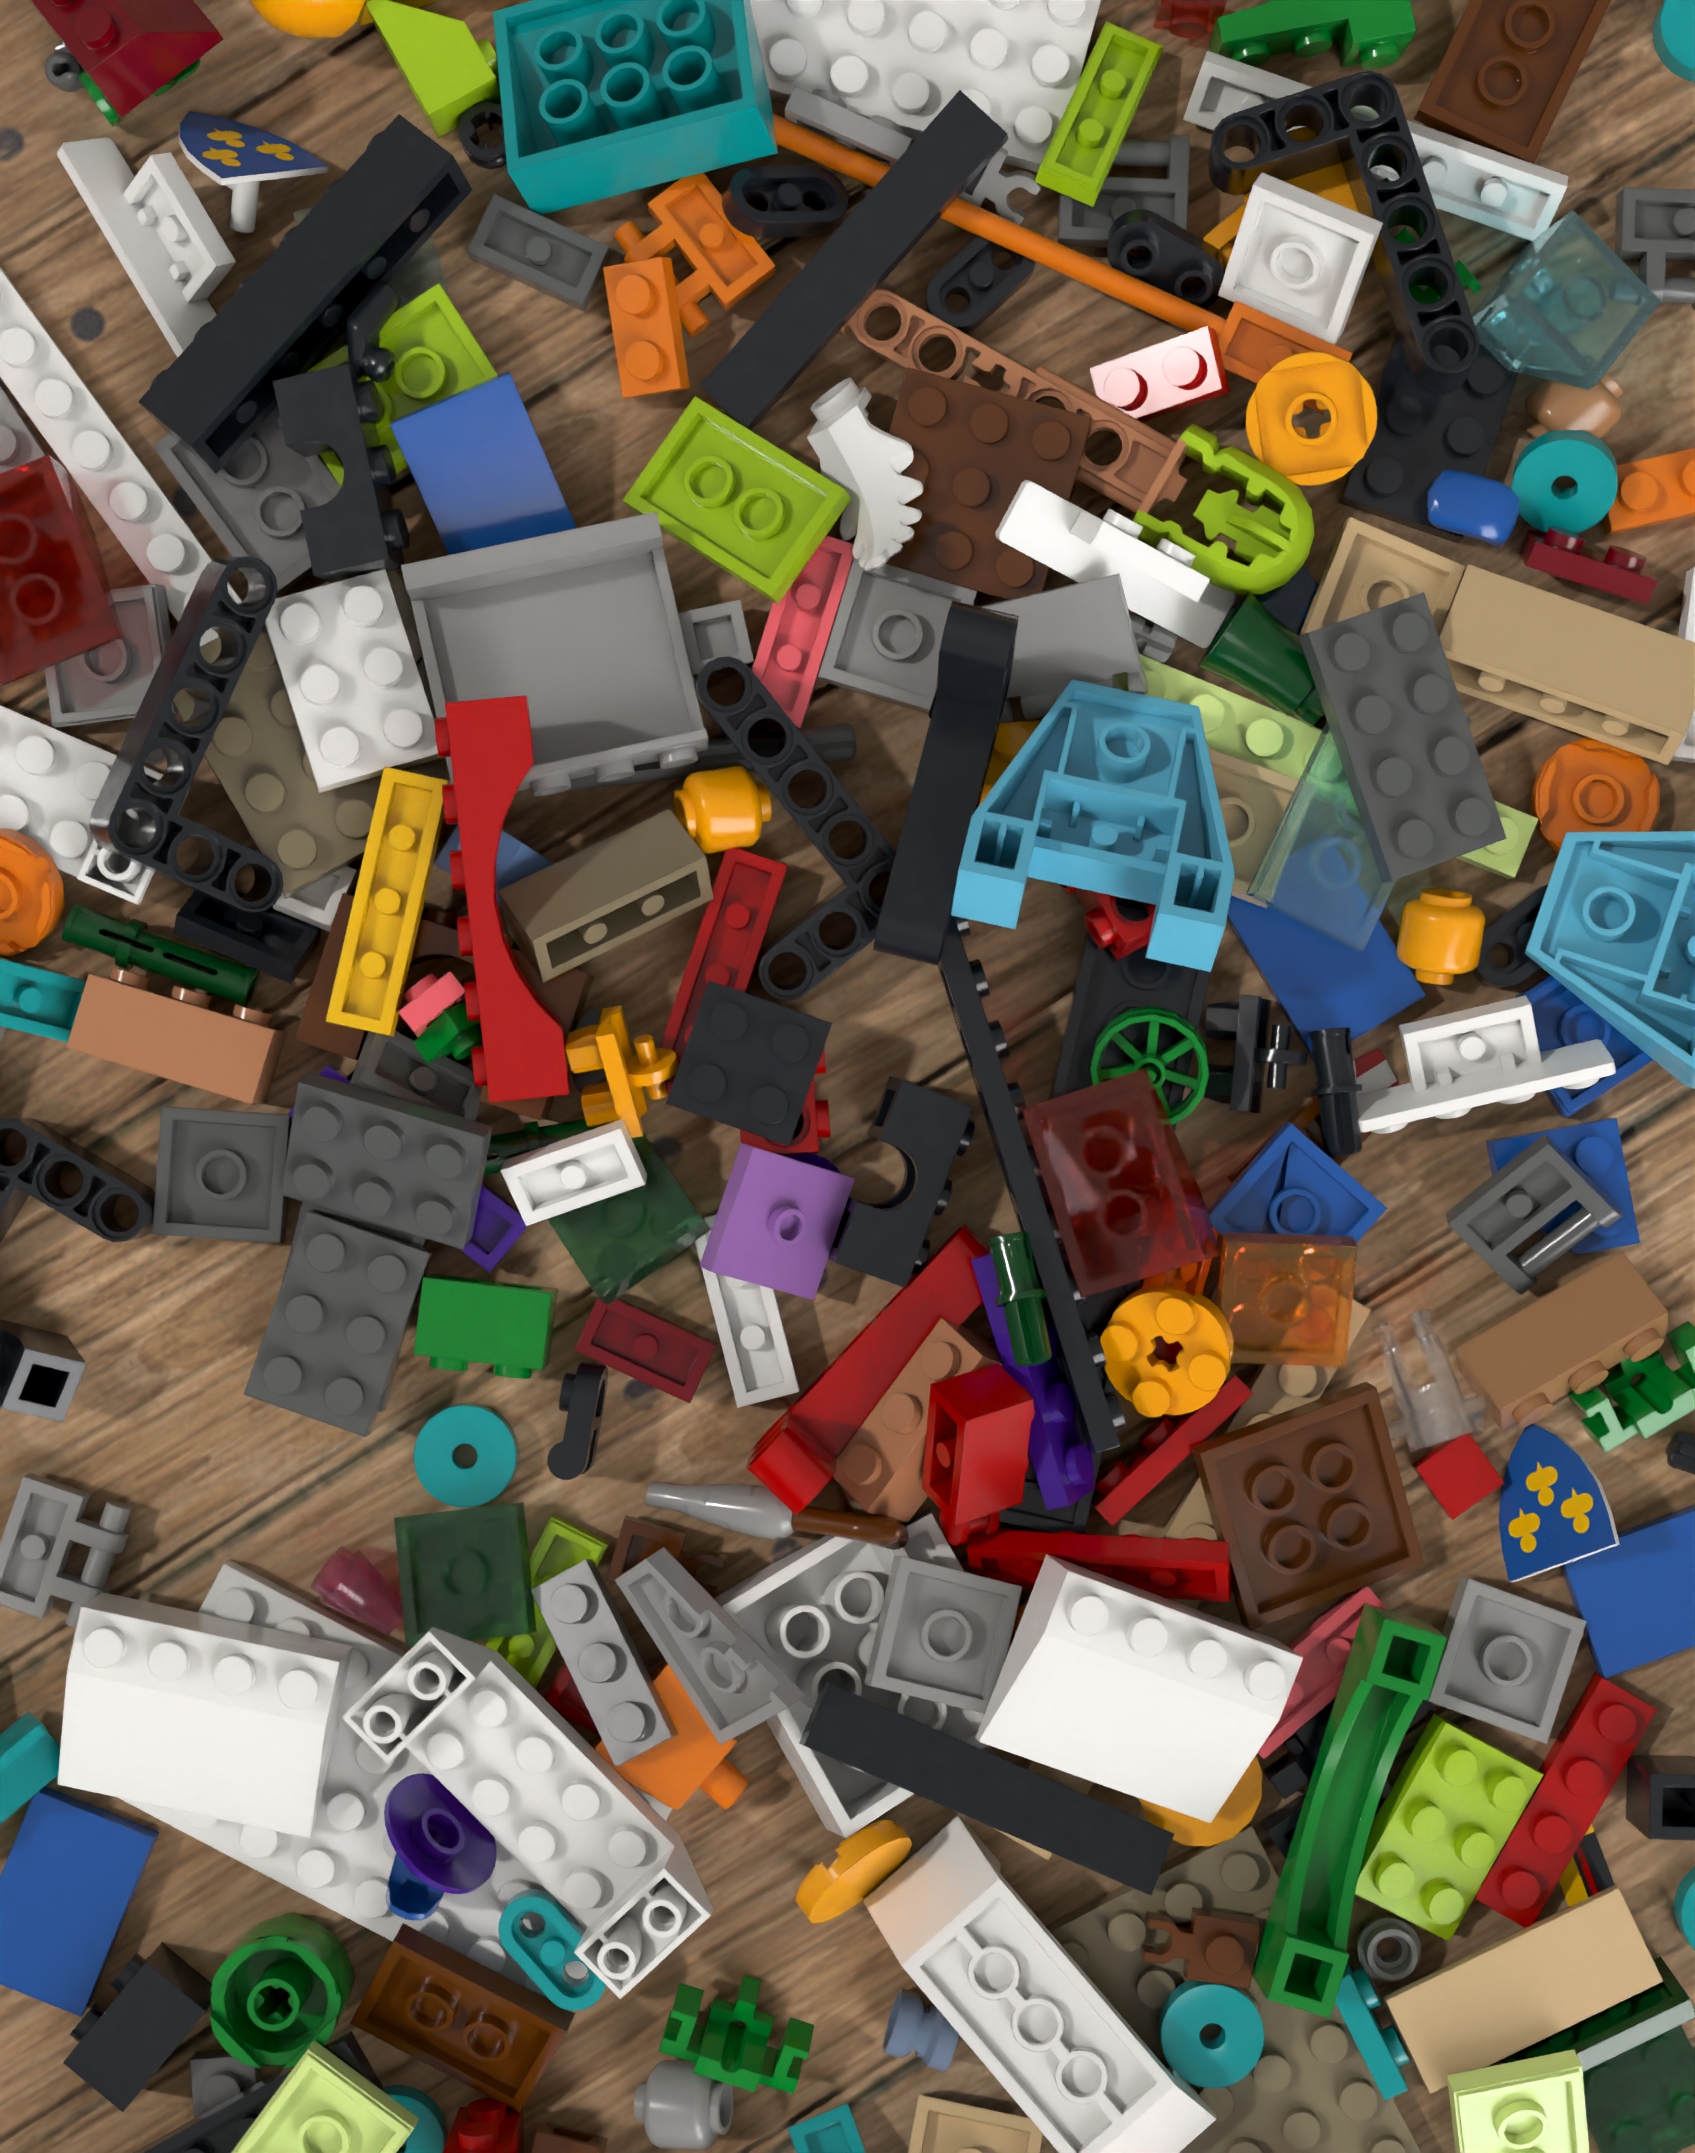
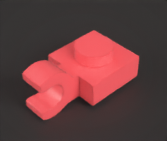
(429, 999)

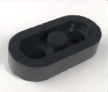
(773, 201)
(1171, 259)
(979, 281)
(1513, 932)

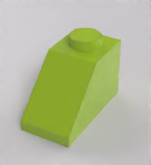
(438, 61)

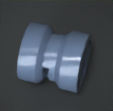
(919, 2030)

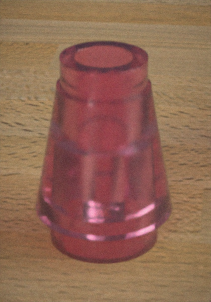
(359, 1591)

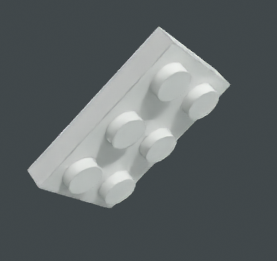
(352, 680)

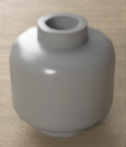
(683, 2107)

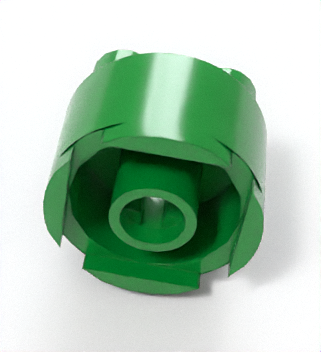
(289, 1954)

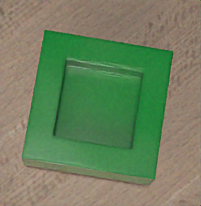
(450, 1034)

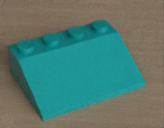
(627, 94)

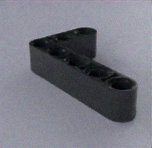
(1400, 202)
(186, 743)
(949, 781)
(816, 823)
(39, 1177)

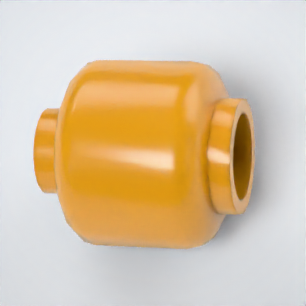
(722, 808)
(1440, 935)

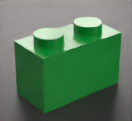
(485, 1324)

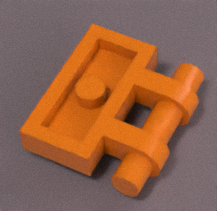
(721, 256)

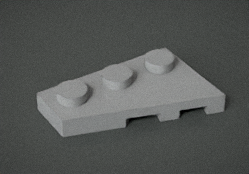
(705, 1647)

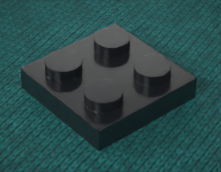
(749, 1063)

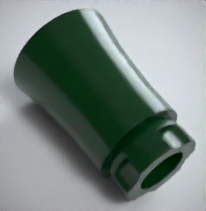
(1265, 660)

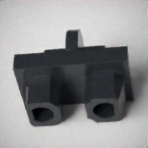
(1249, 1026)

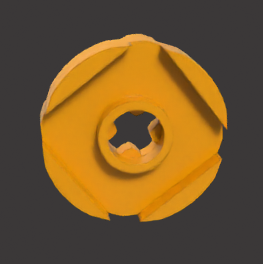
(1281, 394)
(1176, 1316)

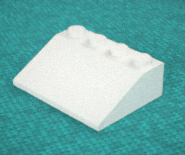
(819, 1625)
(1136, 1691)
(200, 1713)

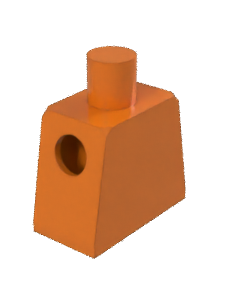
(685, 1761)

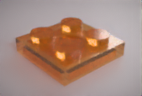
(1288, 1297)

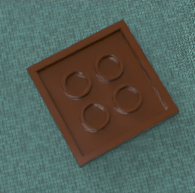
(971, 458)
(1308, 1505)

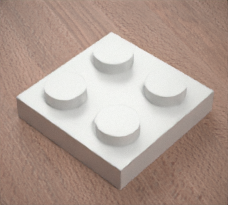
(1299, 258)

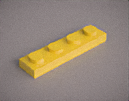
(388, 902)

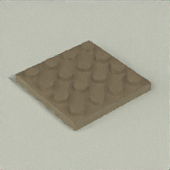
(269, 776)

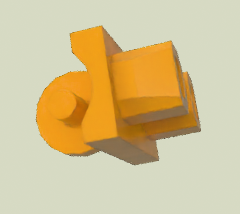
(610, 1047)

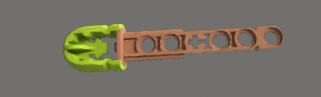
(1147, 464)

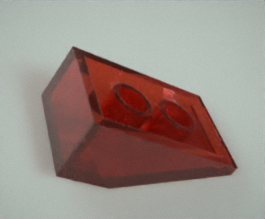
(50, 573)
(1119, 1184)

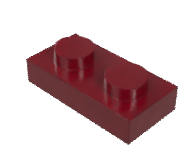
(1564, 556)
(646, 1347)

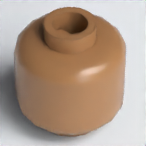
(1568, 407)

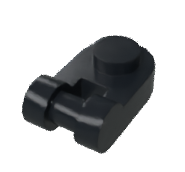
(584, 1400)

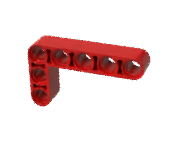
(802, 1446)

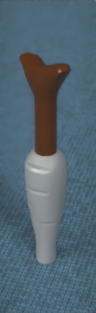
(761, 1514)

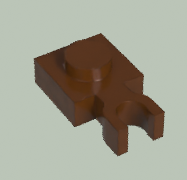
(643, 1538)
(1214, 1947)

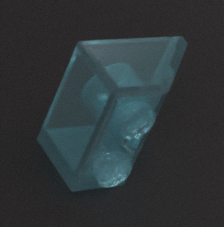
(1564, 307)

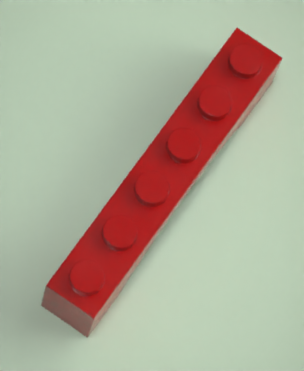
(520, 1034)

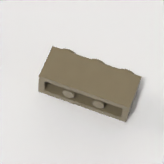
(606, 895)

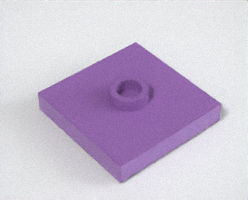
(776, 1222)

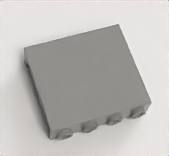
(579, 629)

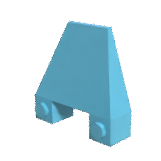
(1113, 803)
(1624, 936)

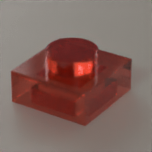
(1188, 17)

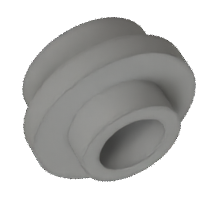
(1401, 1961)

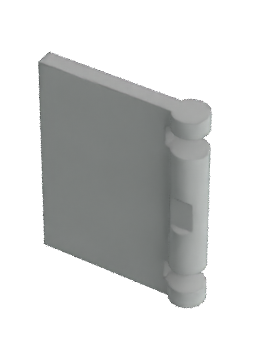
(1070, 635)

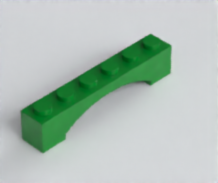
(1311, 1911)

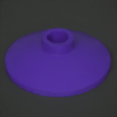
(438, 1835)

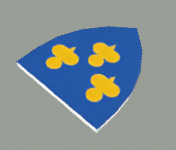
(242, 158)
(1550, 1507)

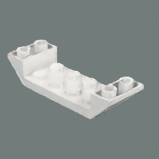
(49, 795)
(541, 1799)
(1029, 2005)

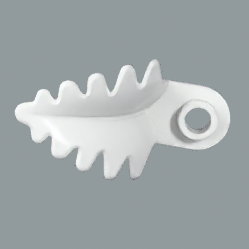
(869, 469)

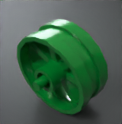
(1153, 1058)

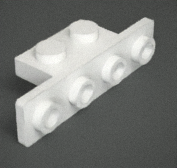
(154, 231)
(1087, 548)
(1476, 1061)

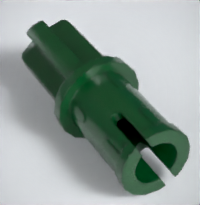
(1020, 1298)

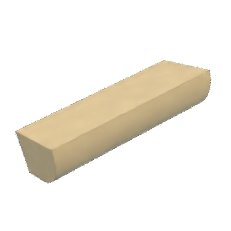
(1570, 664)
(1522, 1988)

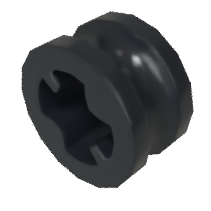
(472, 119)

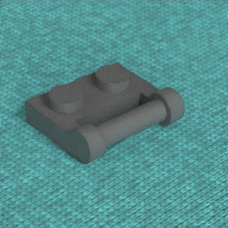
(1089, 226)
(1523, 1200)

